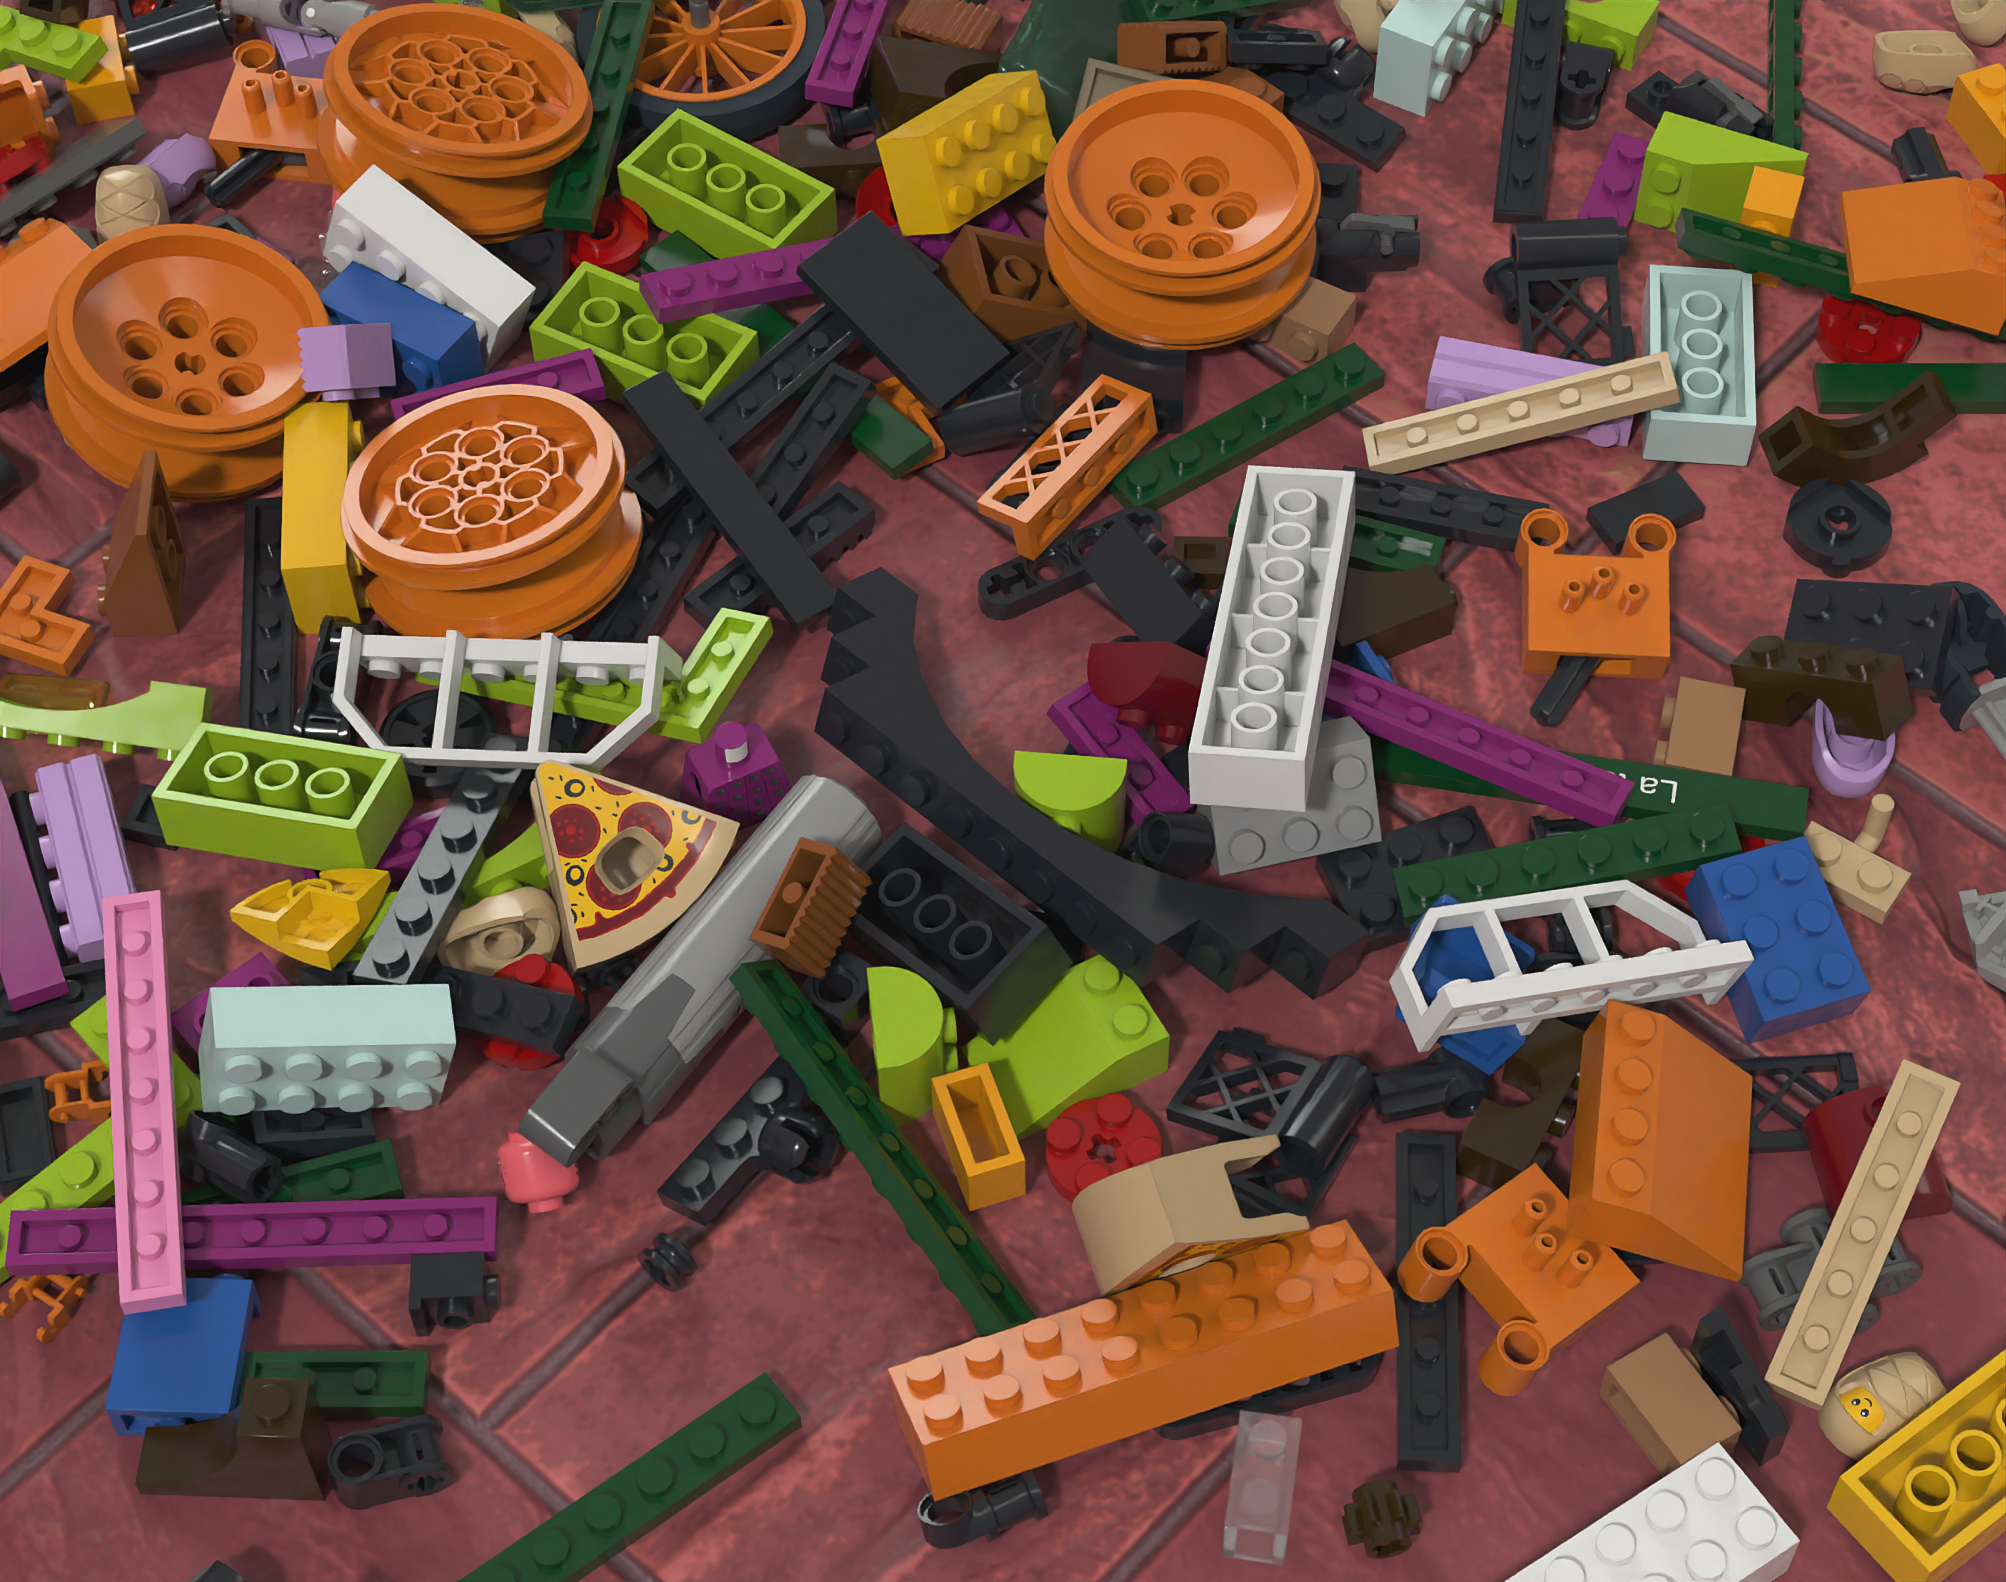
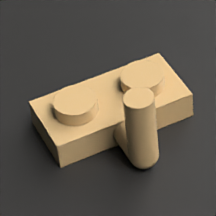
(1853, 870)

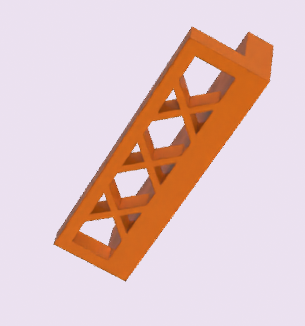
(1084, 467)

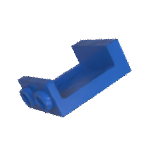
(1456, 956)
(183, 1359)

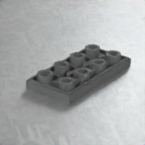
(69, 167)

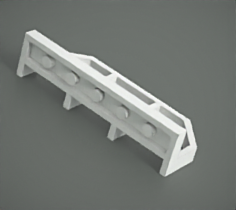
(489, 661)
(1563, 989)

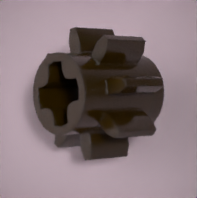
(1381, 1519)

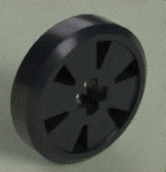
(413, 724)

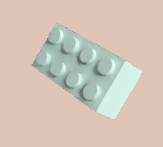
(1425, 46)
(1709, 337)
(325, 1047)

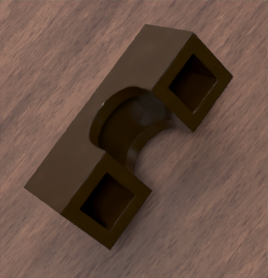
(812, 153)
(1858, 686)
(1511, 1139)

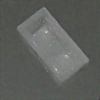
(1261, 1487)

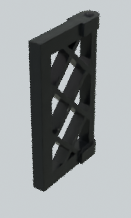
(1794, 1068)

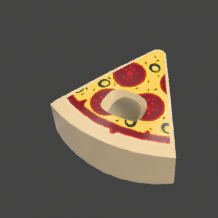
(620, 861)
(1174, 1215)

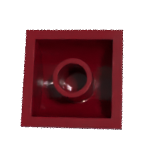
(1149, 685)
(1836, 1141)

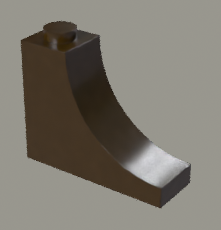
(918, 75)
(1393, 611)
(261, 1449)

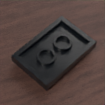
(1882, 617)
(1362, 876)

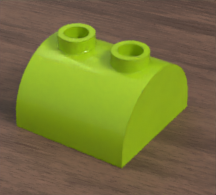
(1076, 793)
(910, 1040)

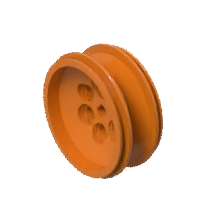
(454, 111)
(1181, 214)
(183, 352)
(493, 515)

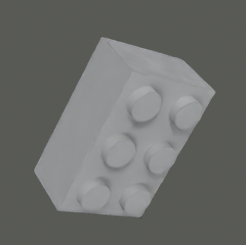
(1337, 814)

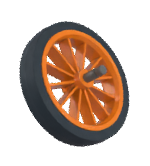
(714, 44)

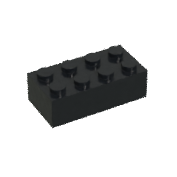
(955, 933)

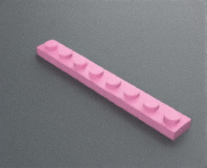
(143, 1104)

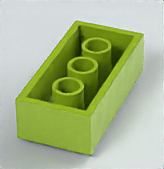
(724, 191)
(630, 346)
(283, 798)

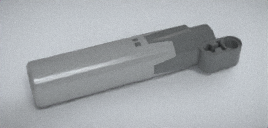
(682, 992)

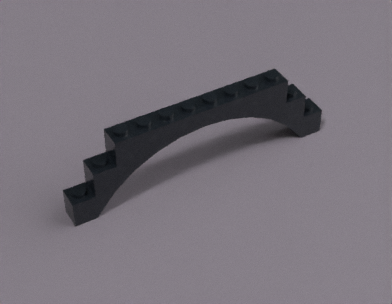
(1122, 910)

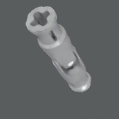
(316, 14)

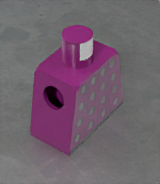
(734, 775)

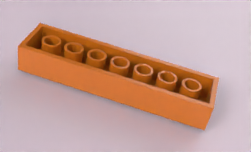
(1142, 1358)

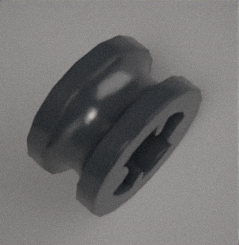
(667, 1262)

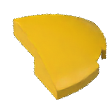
(315, 917)

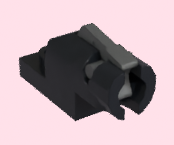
(1700, 100)
(1362, 245)

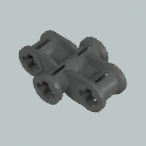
(1780, 1275)

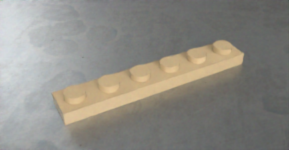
(1521, 415)
(1861, 1235)

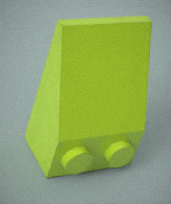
(1704, 170)
(1074, 1045)

